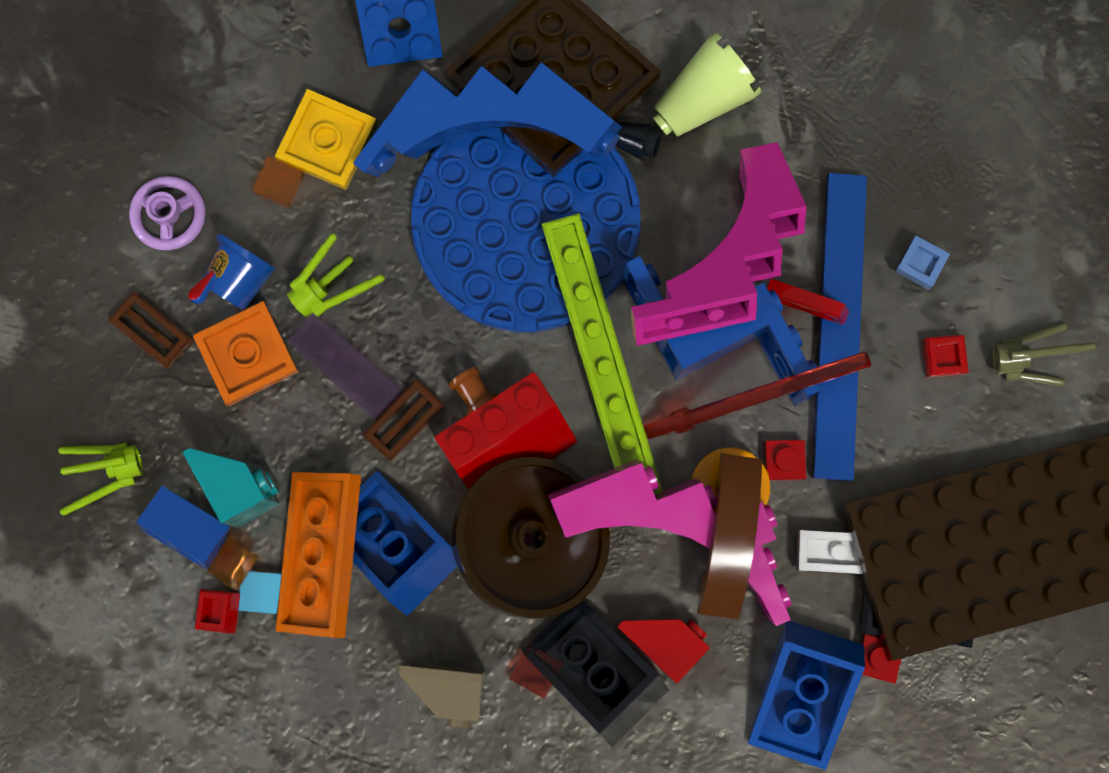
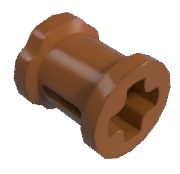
(471, 389)

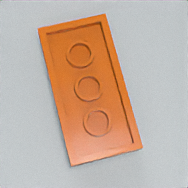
(318, 554)

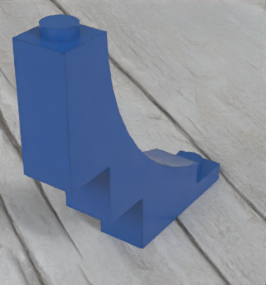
(435, 113)

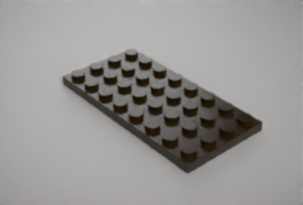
(986, 548)

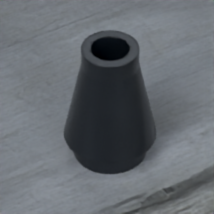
(639, 140)

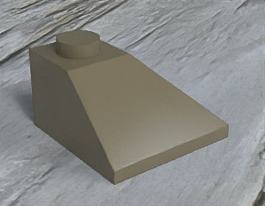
(447, 690)

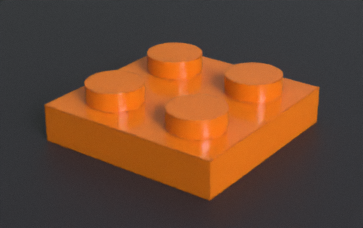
(245, 353)

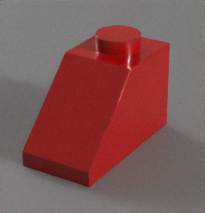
(668, 643)

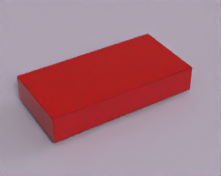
(809, 302)

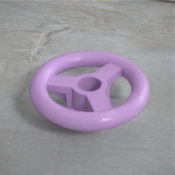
(159, 200)

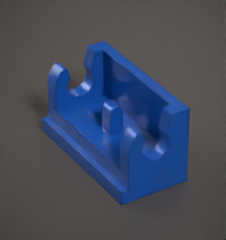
(183, 527)

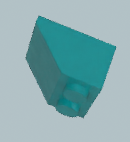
(233, 487)

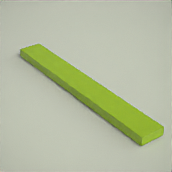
(597, 343)

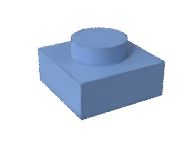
(922, 262)

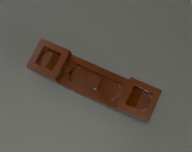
(732, 536)

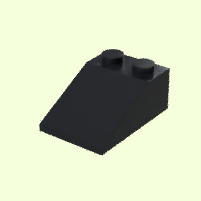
(599, 672)

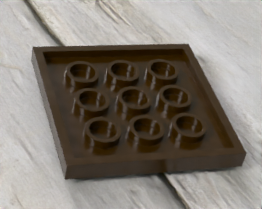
(575, 47)

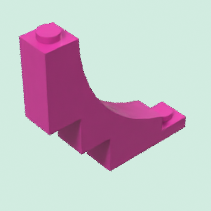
(721, 286)

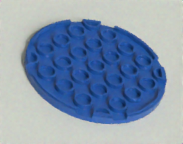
(483, 234)

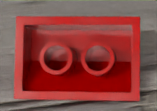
(509, 426)

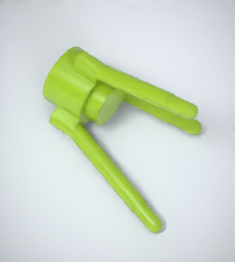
(310, 294)
(121, 462)

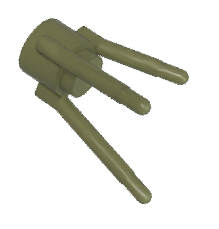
(1012, 357)

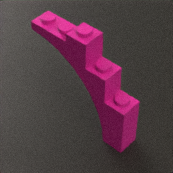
(627, 498)

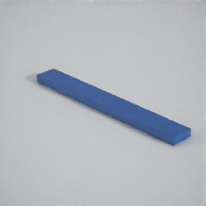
(841, 282)

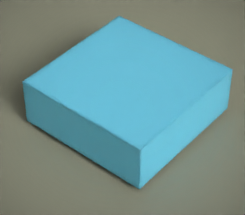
(260, 592)

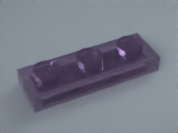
(345, 366)

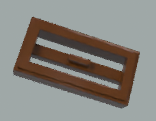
(176, 351)
(390, 412)

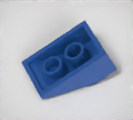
(398, 546)
(807, 694)

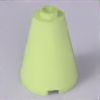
(705, 89)

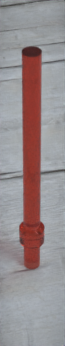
(686, 419)

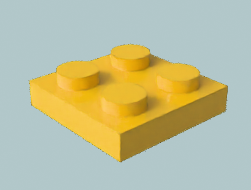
(326, 139)

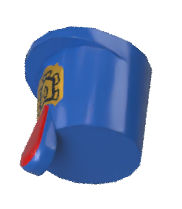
(232, 275)

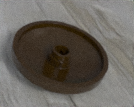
(514, 545)

